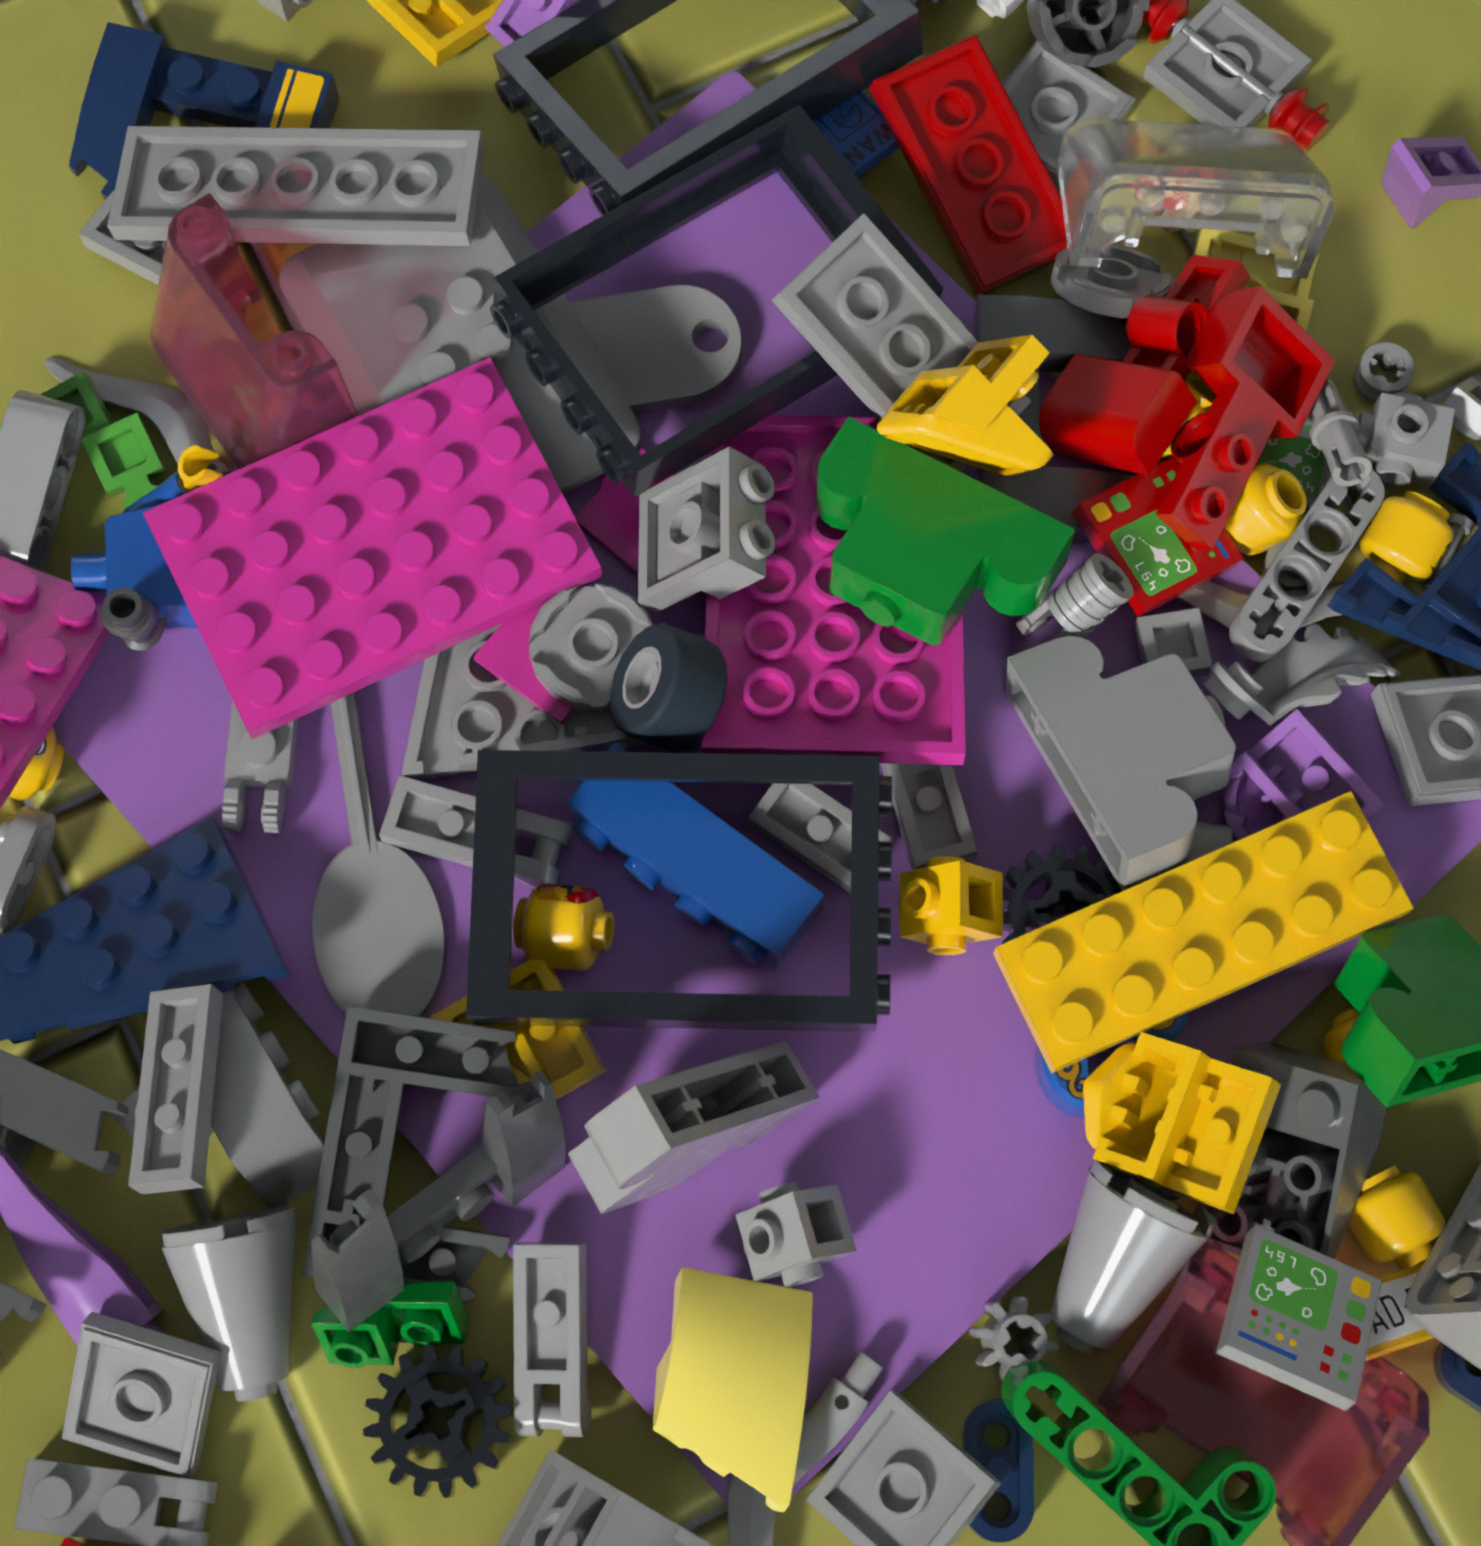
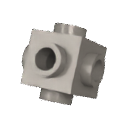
(1406, 438)
(781, 1234)

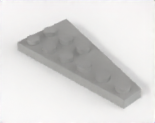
(471, 710)

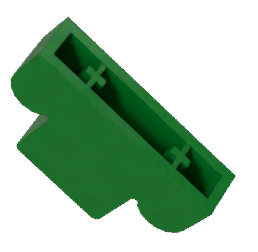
(929, 537)
(1416, 1009)

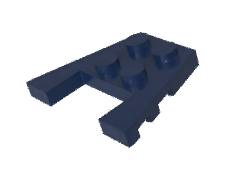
(1450, 609)

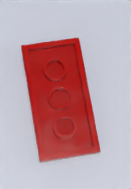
(974, 164)

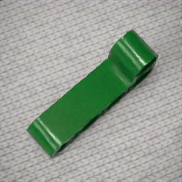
(1122, 1461)

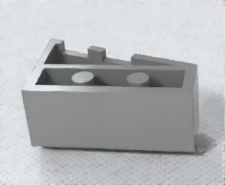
(258, 1111)

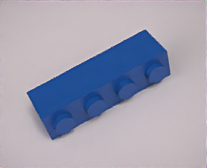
(700, 862)

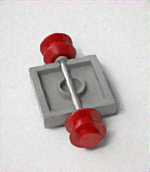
(1231, 69)

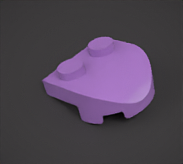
(1288, 775)

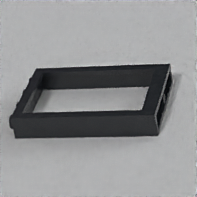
(820, 83)
(820, 182)
(493, 891)

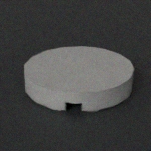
(1114, 285)
(584, 668)

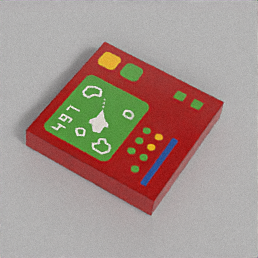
(1146, 549)

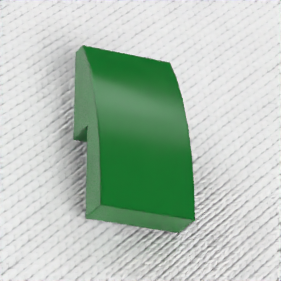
(419, 1315)

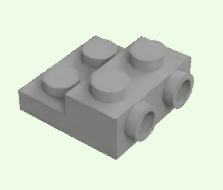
(704, 531)

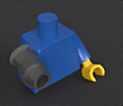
(133, 570)

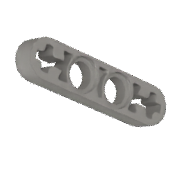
(1309, 563)

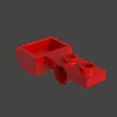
(1264, 389)
(1134, 407)

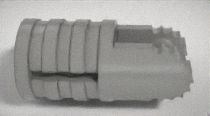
(1082, 599)

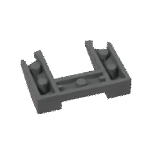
(1063, 332)
(375, 1062)
(58, 1115)
(517, 1155)

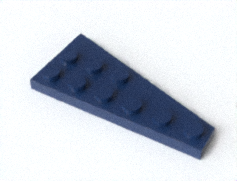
(145, 928)

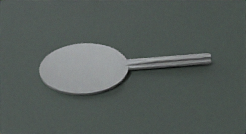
(374, 908)

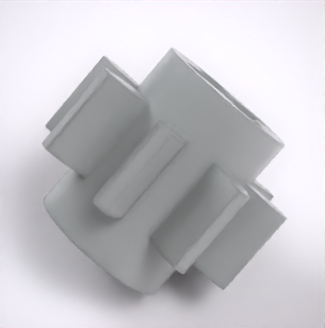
(995, 1335)

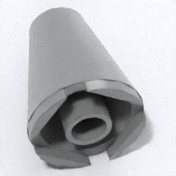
(1121, 1255)
(239, 1293)

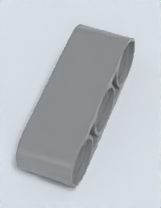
(36, 465)

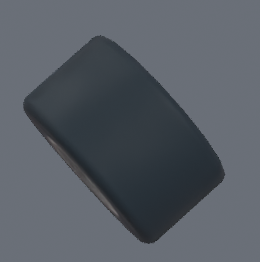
(668, 687)

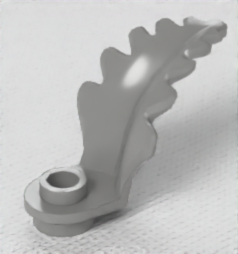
(1299, 675)

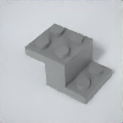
(579, 1509)

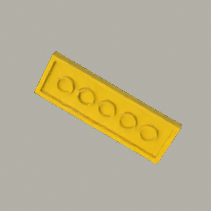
(1201, 931)

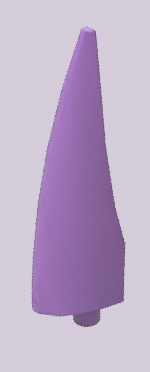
(67, 1261)

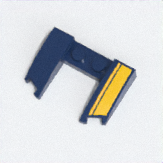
(142, 74)

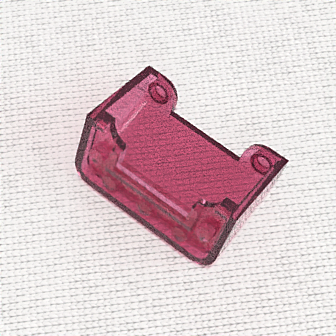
(244, 392)
(1324, 1460)

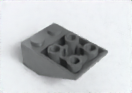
(1309, 1154)

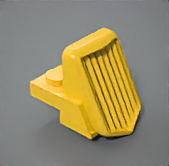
(966, 411)
(1178, 1119)

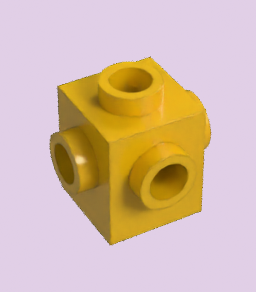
(950, 905)

